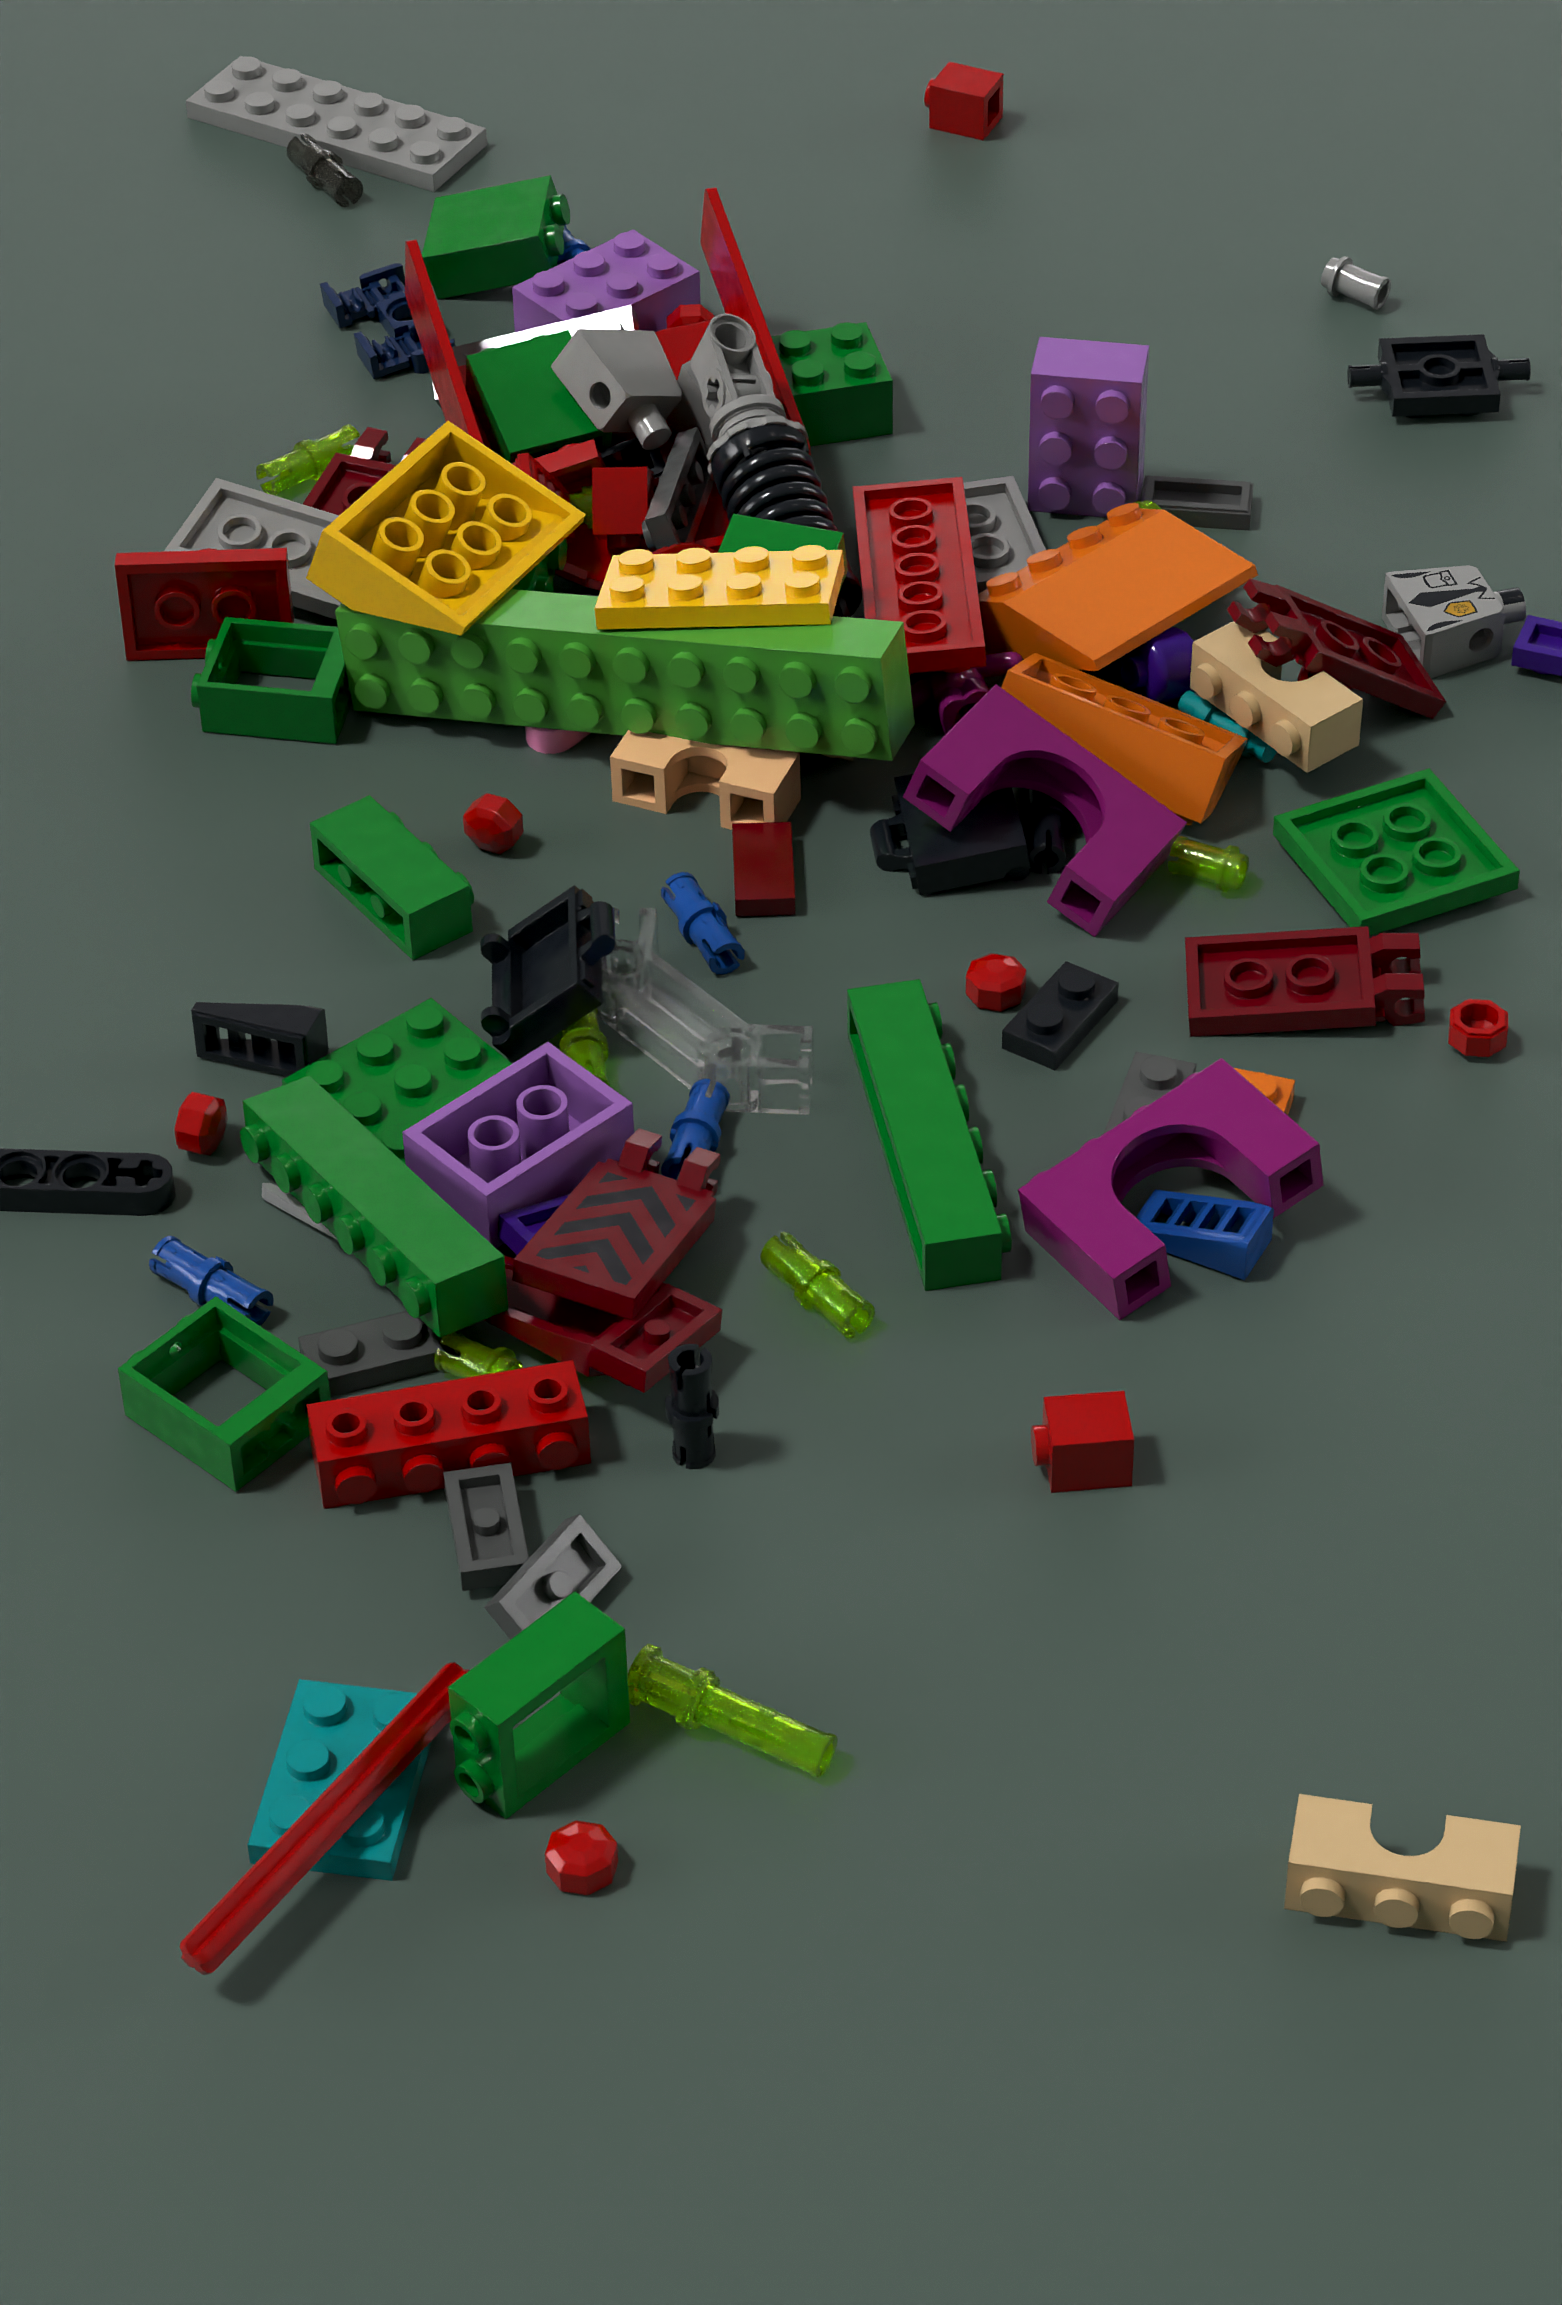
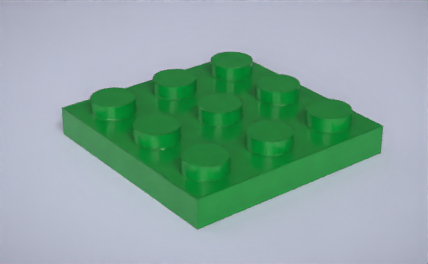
(1395, 852)
(405, 1070)

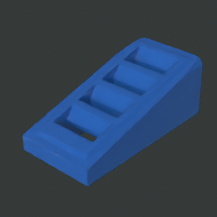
(1222, 1231)

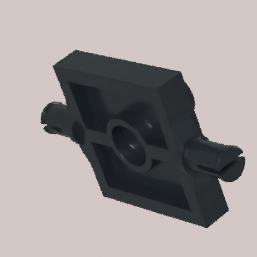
(1439, 375)

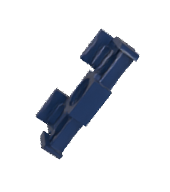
(391, 307)

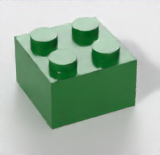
(837, 382)

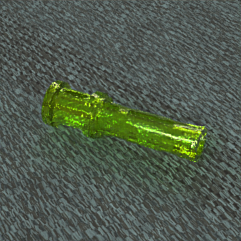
(700, 1700)

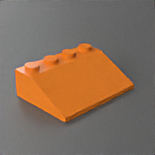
(1108, 589)

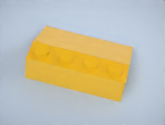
(441, 536)

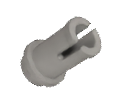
(1354, 282)

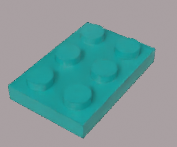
(319, 1741)

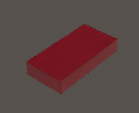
(763, 869)

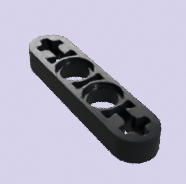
(58, 1167)

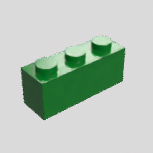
(392, 877)

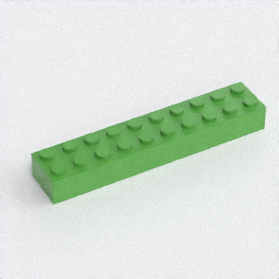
(549, 667)

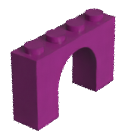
(1011, 746)
(1205, 1123)

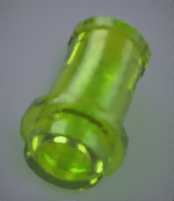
(1209, 863)
(474, 1359)

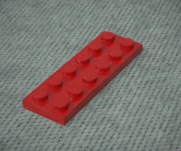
(921, 570)

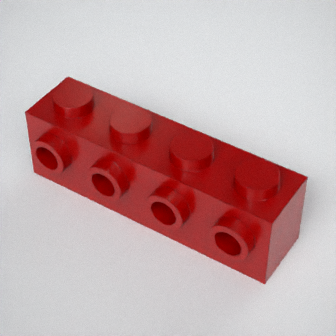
(450, 1432)

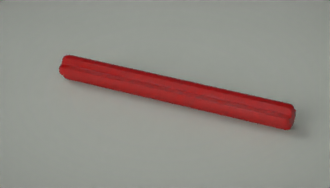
(320, 1825)

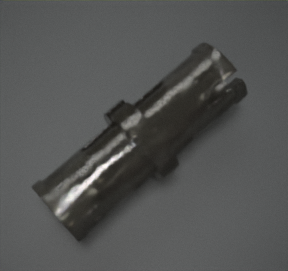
(324, 170)

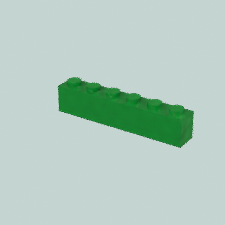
(926, 1135)
(375, 1206)

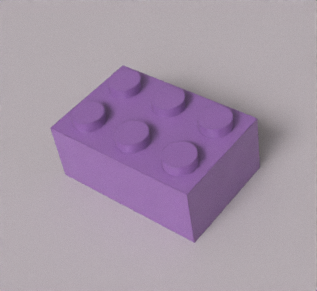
(606, 278)
(1086, 426)
(519, 1138)

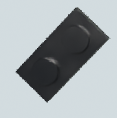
(1060, 1015)

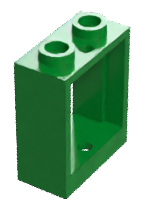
(271, 711)
(253, 1435)
(565, 1651)

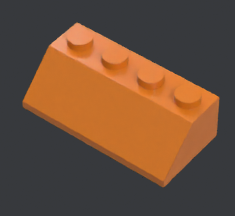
(1150, 744)

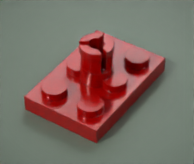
(180, 598)

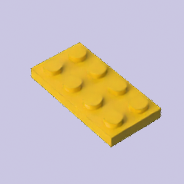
(720, 588)

